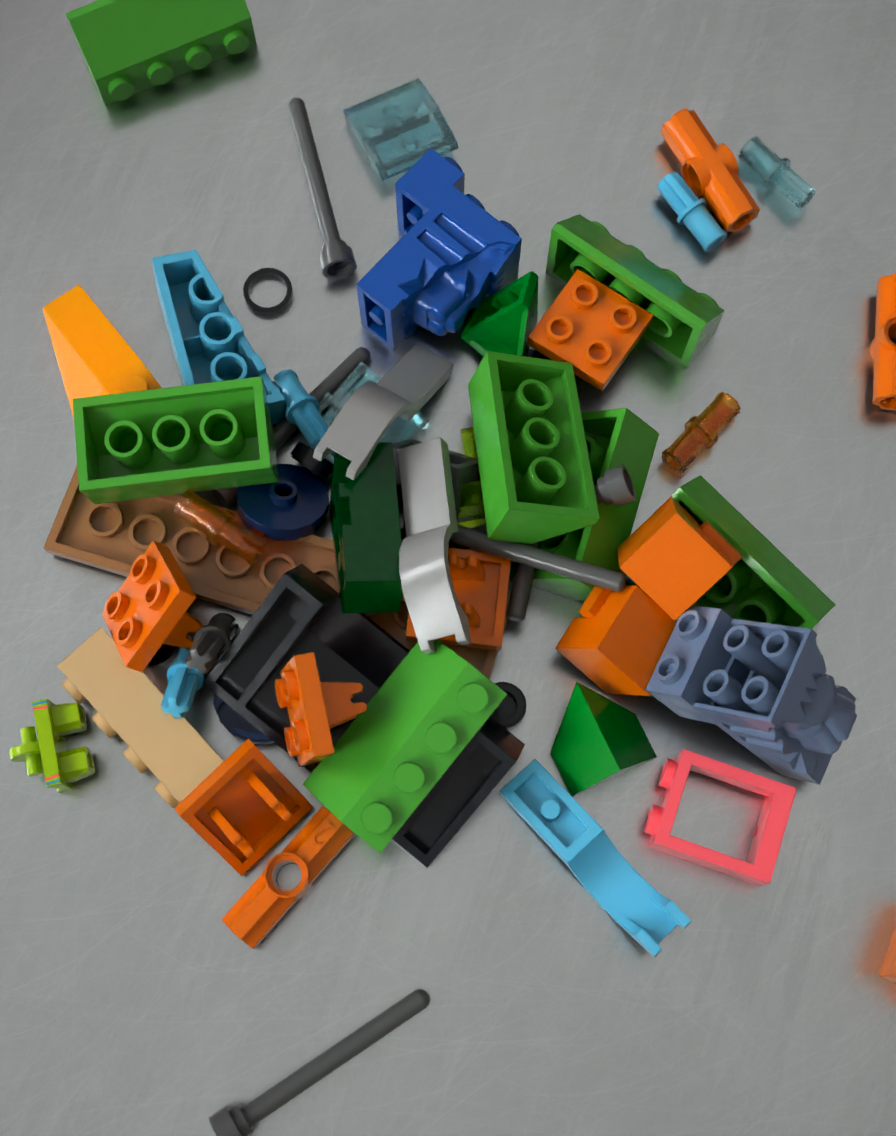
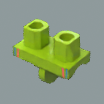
(59, 764)

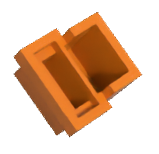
(676, 558)
(618, 639)

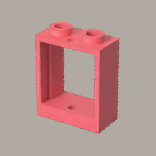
(767, 834)

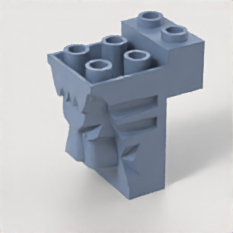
(758, 686)

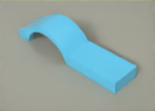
(592, 857)

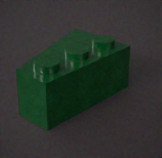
(367, 534)

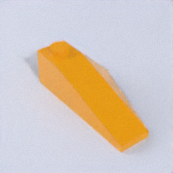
(91, 351)

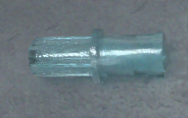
(776, 172)

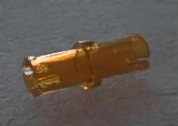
(701, 432)
(220, 527)

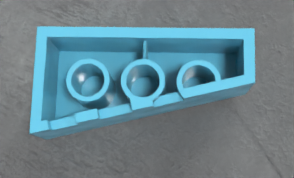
(203, 331)

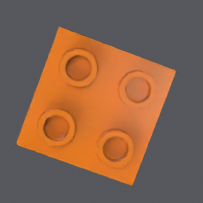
(590, 329)
(482, 592)
(151, 608)
(313, 708)
(243, 807)

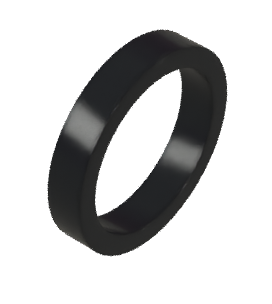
(268, 311)

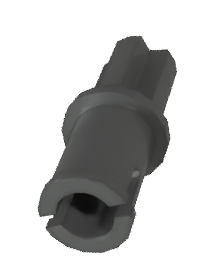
(211, 642)

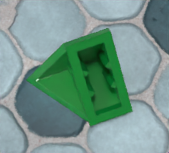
(505, 318)
(597, 741)

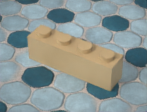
(132, 708)

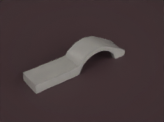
(378, 404)
(424, 550)

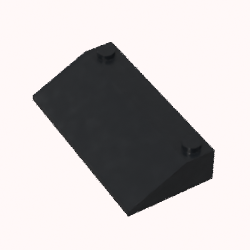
(307, 617)

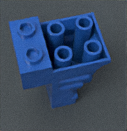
(444, 261)

